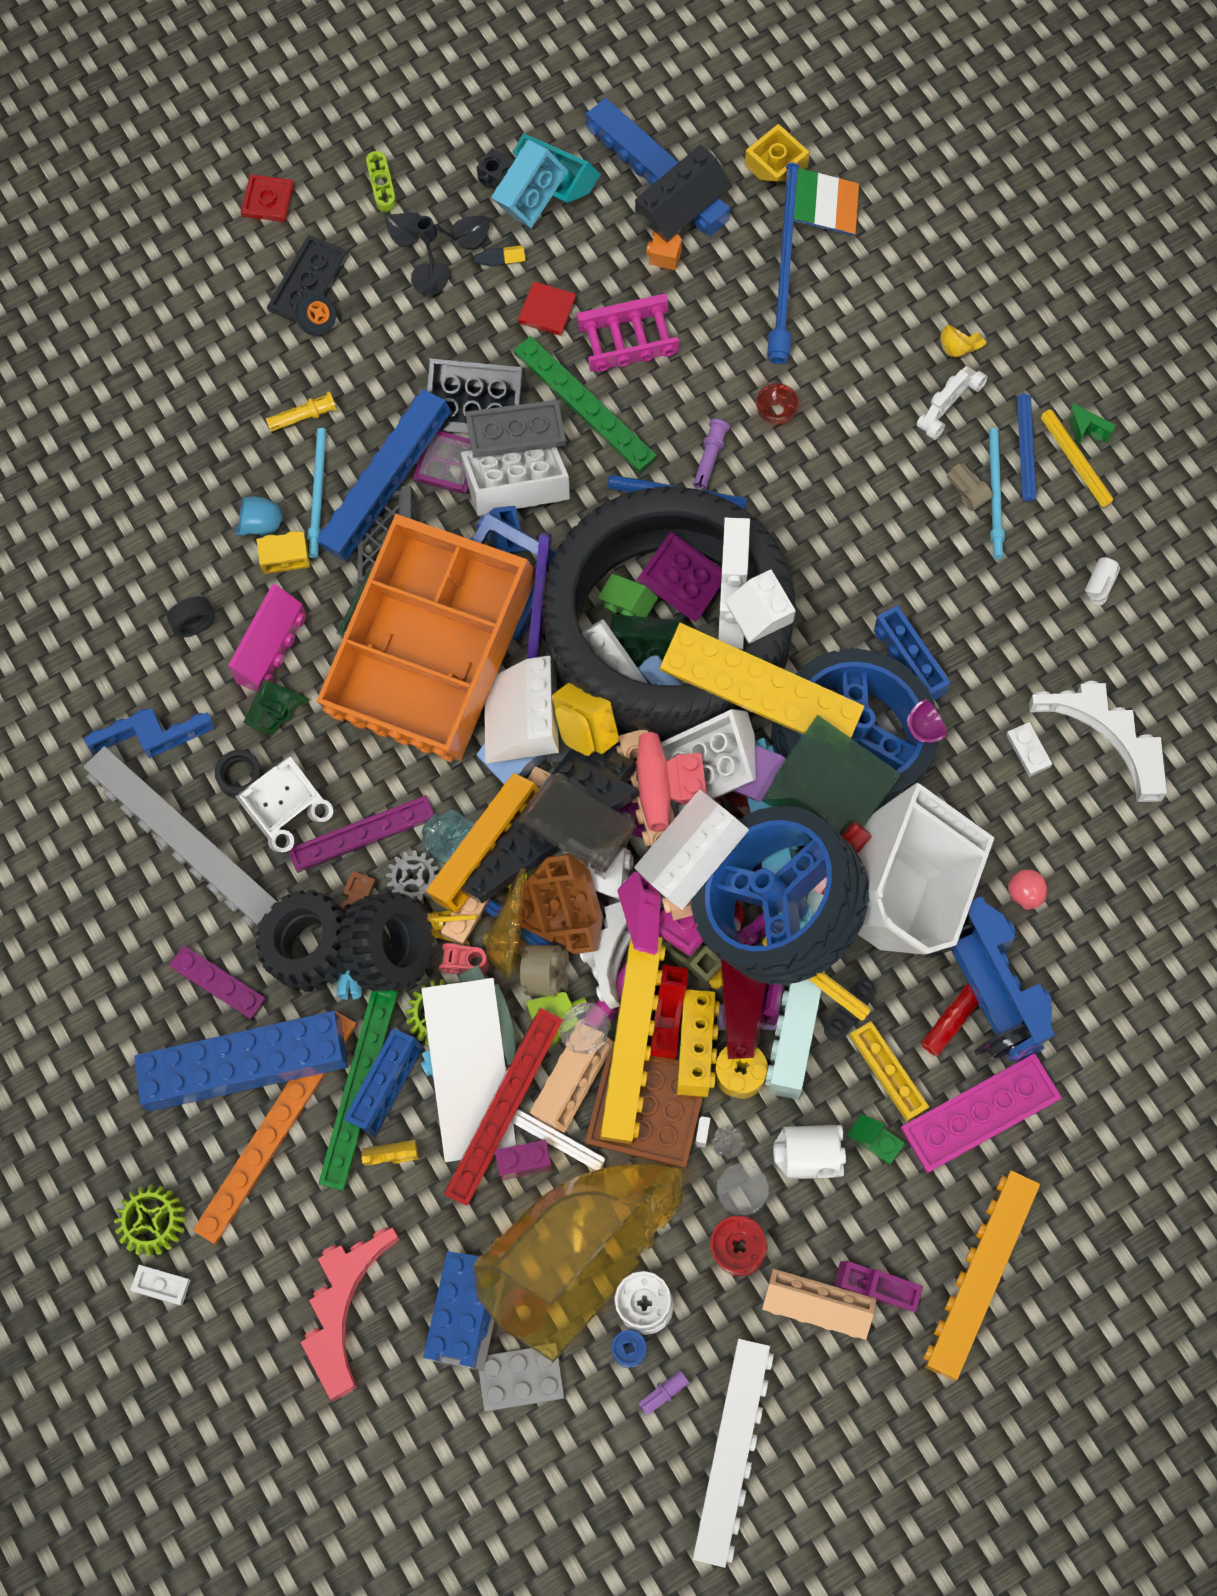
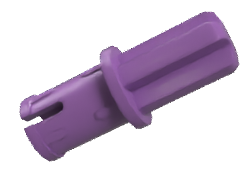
(663, 1392)

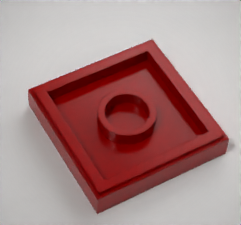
(267, 198)
(547, 308)

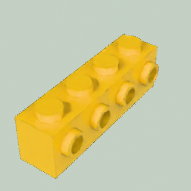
(696, 1043)

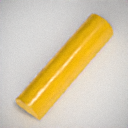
(889, 1071)

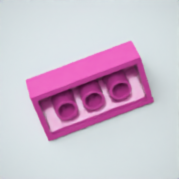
(267, 639)

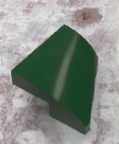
(272, 707)

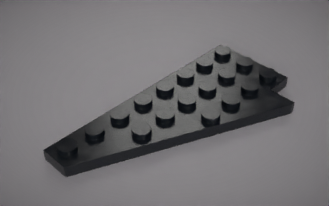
(597, 775)

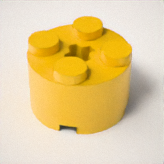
(737, 1084)

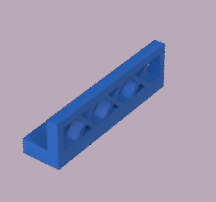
(384, 1082)

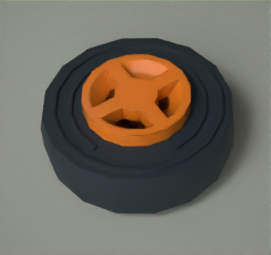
(323, 312)

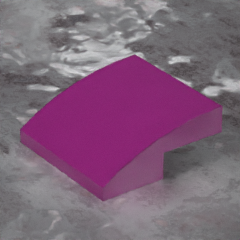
(773, 1003)

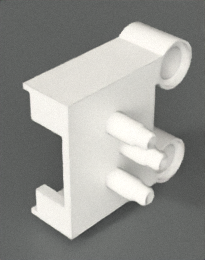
(271, 790)

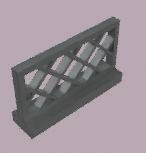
(407, 508)

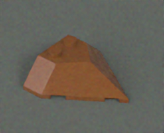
(563, 904)

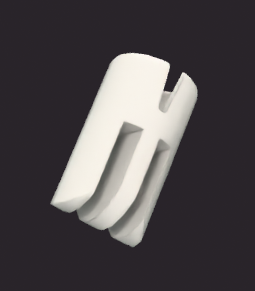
(1102, 580)

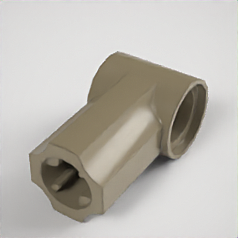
(973, 492)

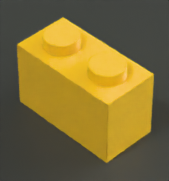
(283, 552)

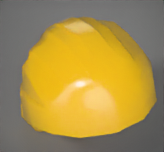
(957, 343)

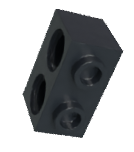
(493, 161)

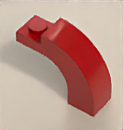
(668, 1012)

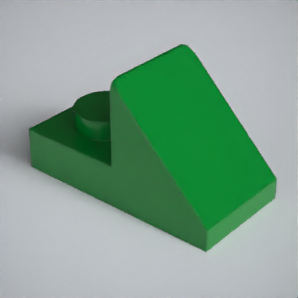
(1085, 422)
(875, 1139)

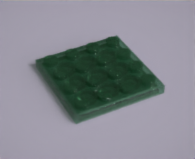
(831, 777)

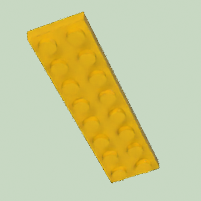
(755, 683)

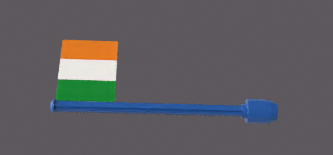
(816, 202)

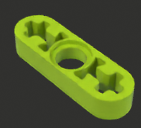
(379, 189)

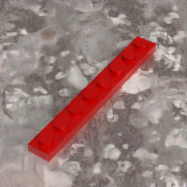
(503, 1106)

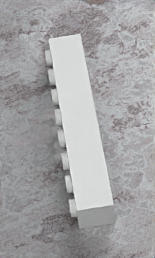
(731, 1454)

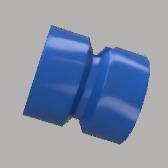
(629, 1349)

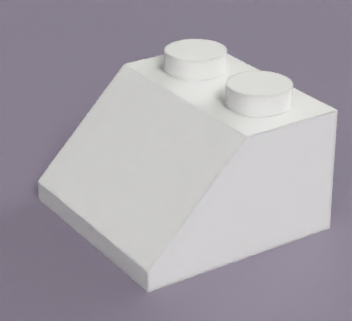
(760, 606)

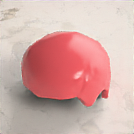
(1028, 889)

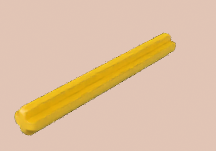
(1077, 458)
(838, 993)

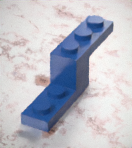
(149, 732)

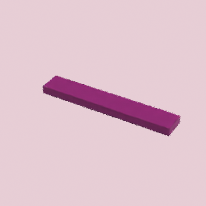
(361, 834)

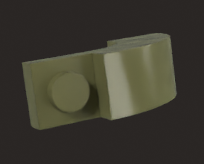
(701, 964)

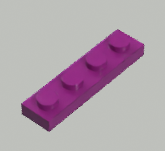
(217, 983)

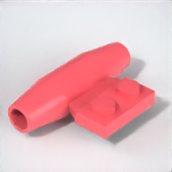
(665, 780)

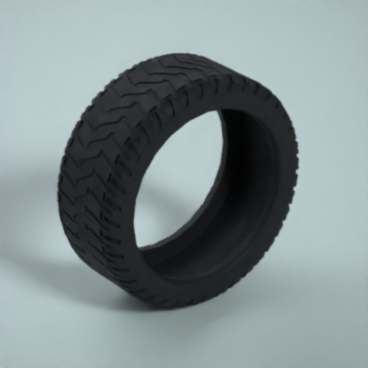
(629, 528)

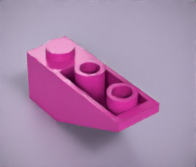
(642, 912)

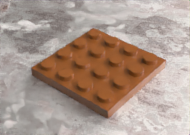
(665, 1118)

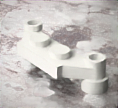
(943, 400)

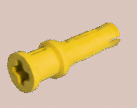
(312, 408)

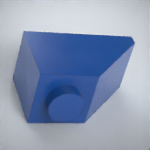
(502, 543)

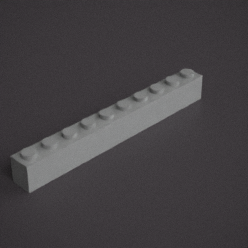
(180, 836)

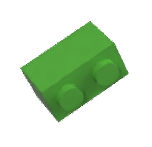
(627, 597)

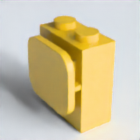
(584, 720)

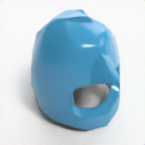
(258, 517)

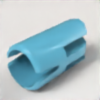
(344, 983)

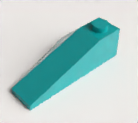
(580, 174)

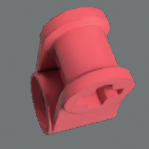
(458, 959)

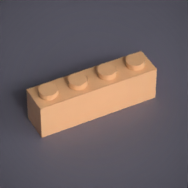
(568, 1086)
(819, 1304)

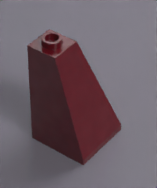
(742, 1011)

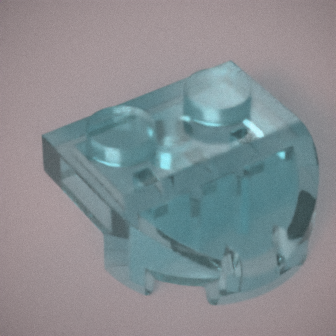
(444, 834)

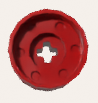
(738, 1230)

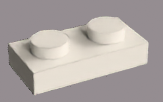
(1029, 749)
(160, 1285)

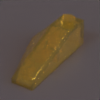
(504, 934)

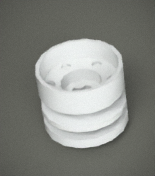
(634, 1291)

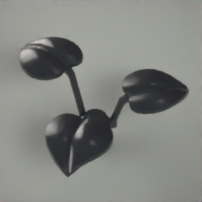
(406, 226)

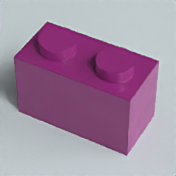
(523, 1160)

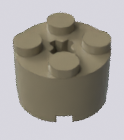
(544, 970)

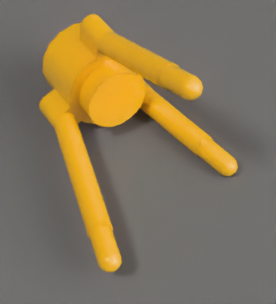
(439, 918)

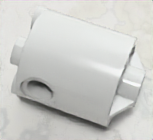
(810, 1151)

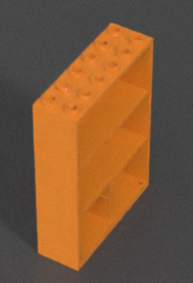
(427, 638)

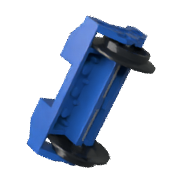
(1016, 1017)

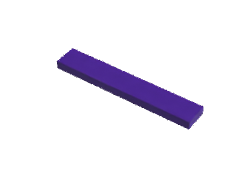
(537, 614)

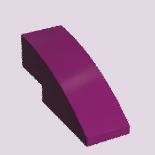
(878, 1285)

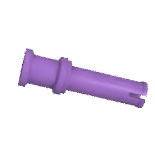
(713, 444)

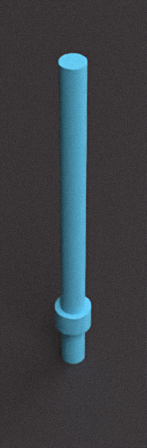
(314, 530)
(997, 534)

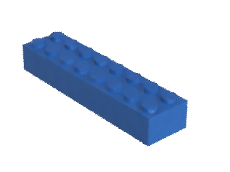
(241, 1061)

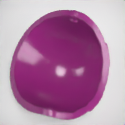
(926, 723)

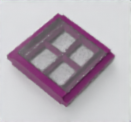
(442, 463)

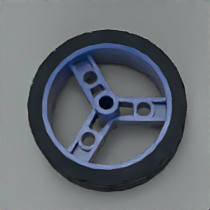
(855, 675)
(790, 951)

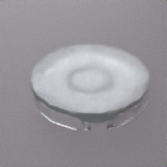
(584, 1028)
(742, 1189)

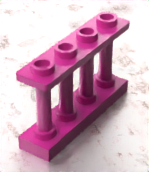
(621, 313)

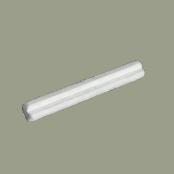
(558, 1140)

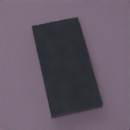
(310, 273)

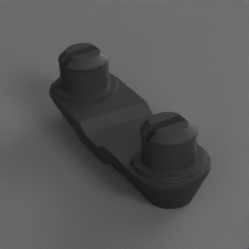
(842, 1019)

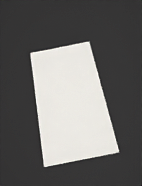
(464, 1059)

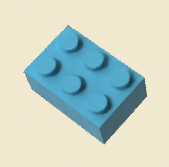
(529, 183)

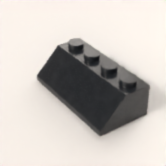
(682, 193)

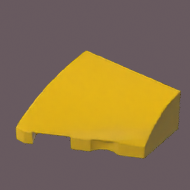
(394, 1152)

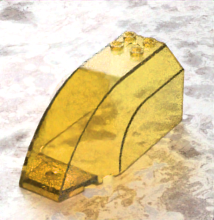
(574, 1252)

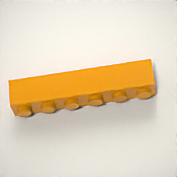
(480, 841)

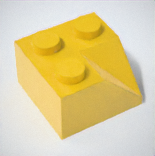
(772, 153)

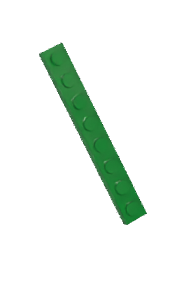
(585, 404)
(369, 1044)

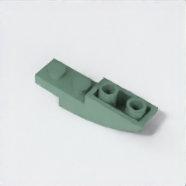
(505, 1021)

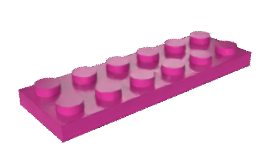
(980, 1113)

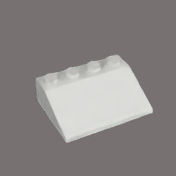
(516, 479)
(521, 712)
(726, 751)
(691, 849)

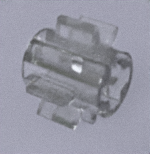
(728, 1142)

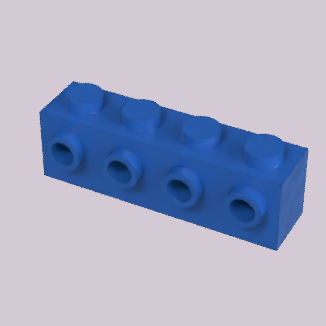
(910, 650)

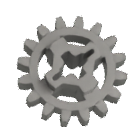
(420, 870)

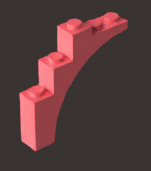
(328, 1346)

